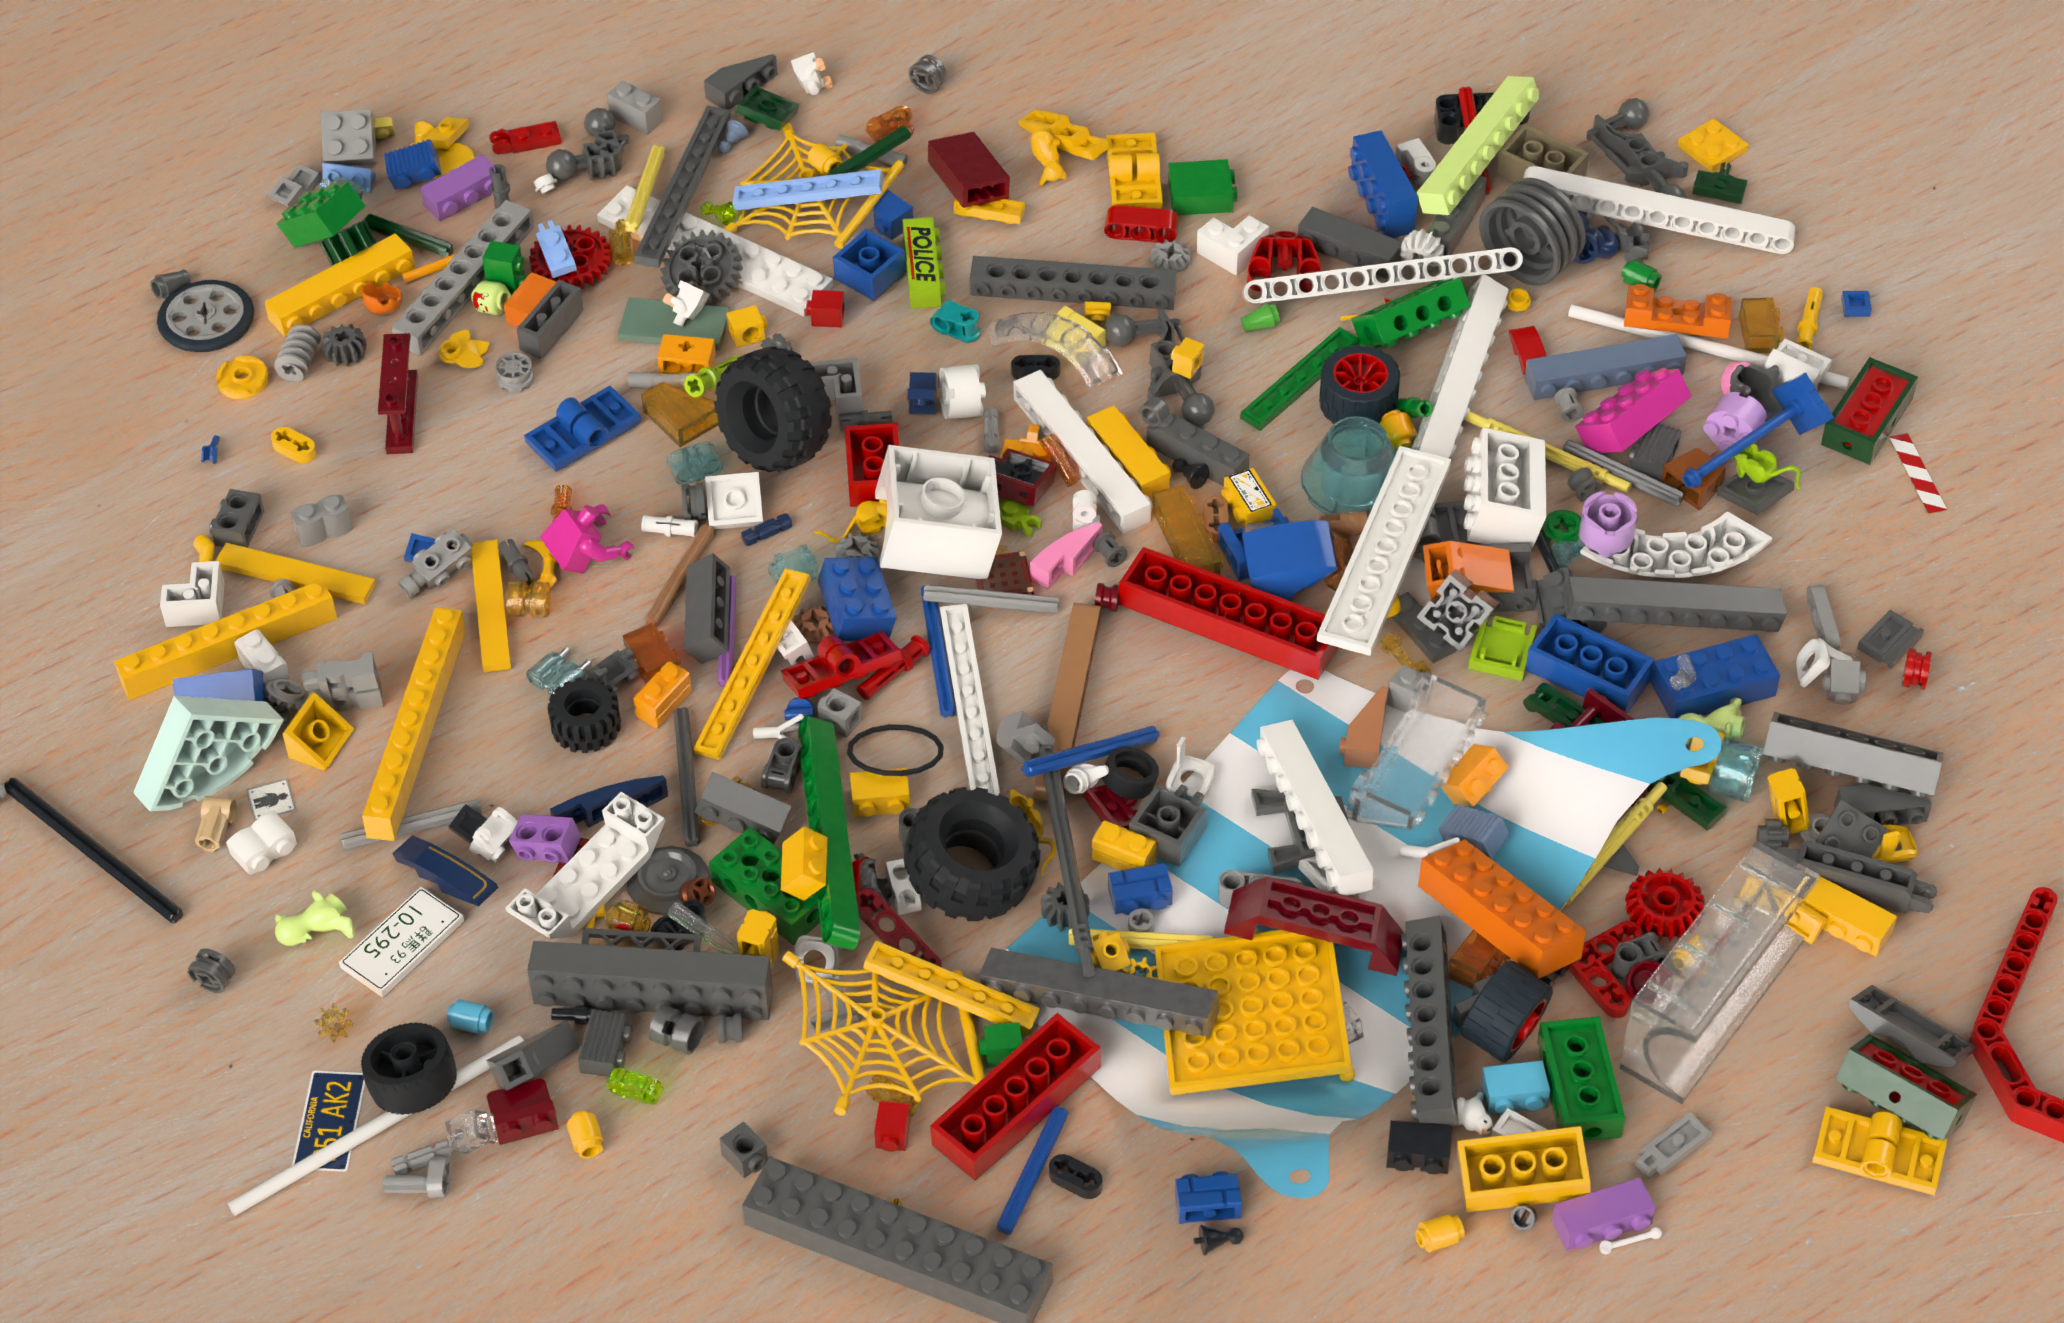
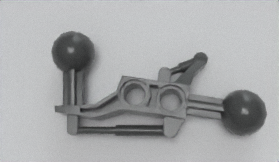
(1633, 152)
(1121, 330)

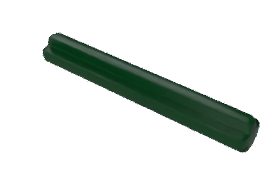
(873, 152)
(409, 235)

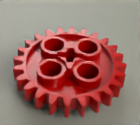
(590, 254)

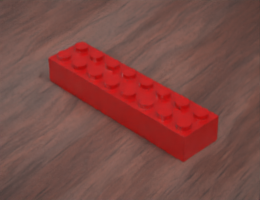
(1226, 612)

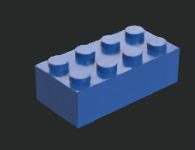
(1383, 184)
(1585, 659)
(1722, 672)

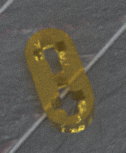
(891, 1095)

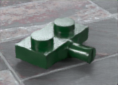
(1720, 185)

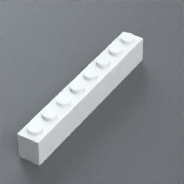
(1091, 459)
(1315, 808)

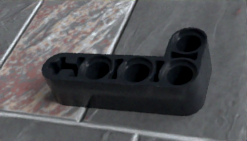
(1449, 116)

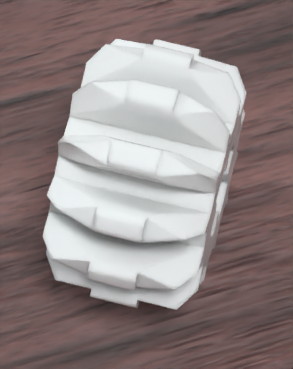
(1420, 246)

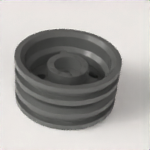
(1537, 223)

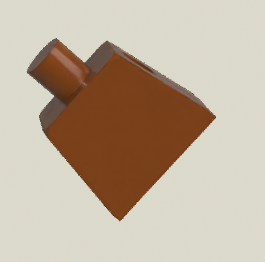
(1695, 458)

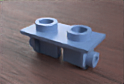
(359, 175)

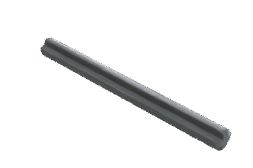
(686, 777)

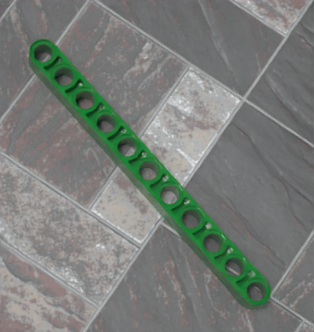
(827, 817)

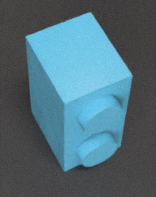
(1515, 1087)

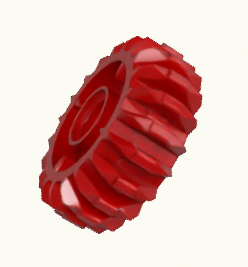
(1664, 903)

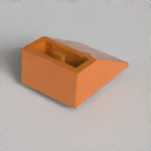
(1483, 565)

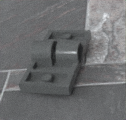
(1444, 524)

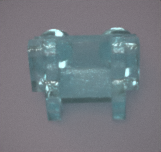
(797, 560)

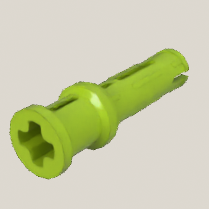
(706, 378)

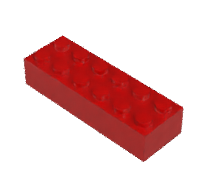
(1015, 1096)

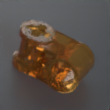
(888, 122)

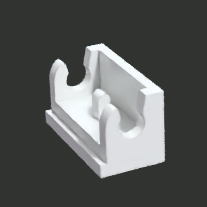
(794, 645)

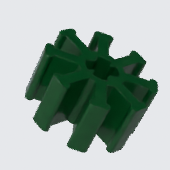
(348, 242)

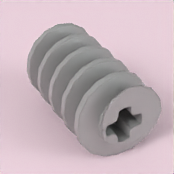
(297, 352)

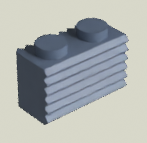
(1477, 827)

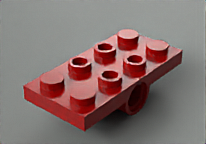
(840, 663)

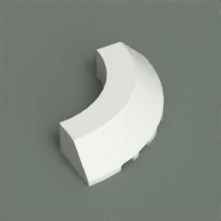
(1683, 555)

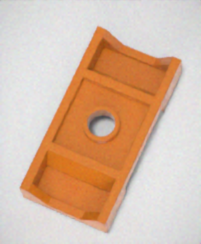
(1678, 316)

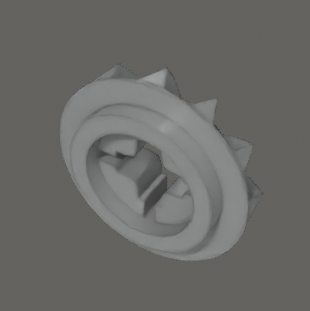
(1178, 261)
(866, 543)
(286, 693)

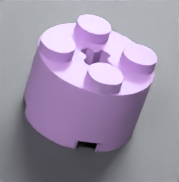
(1733, 419)
(1608, 523)

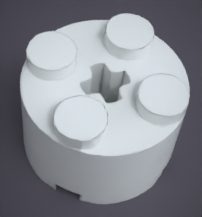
(961, 391)

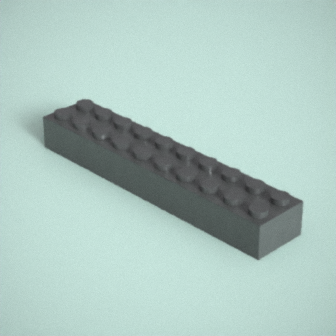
(897, 1243)

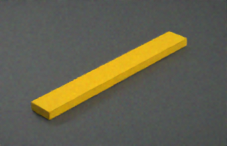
(752, 664)

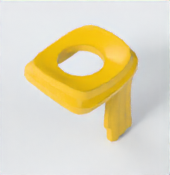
(1896, 835)

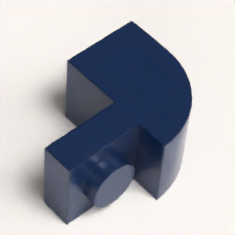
(922, 393)

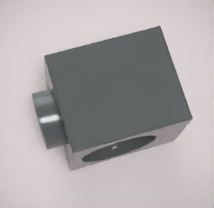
(742, 1139)

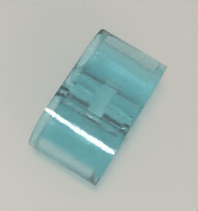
(694, 463)

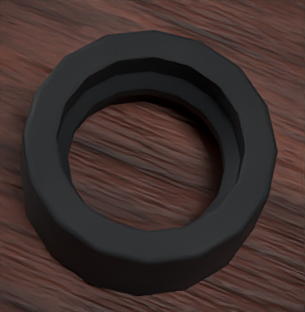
(1136, 760)

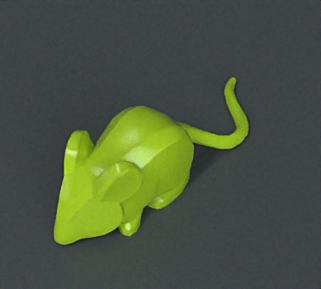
(1761, 465)

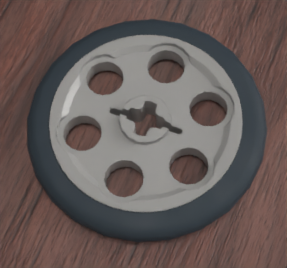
(207, 340)

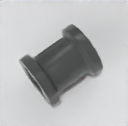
(1110, 549)

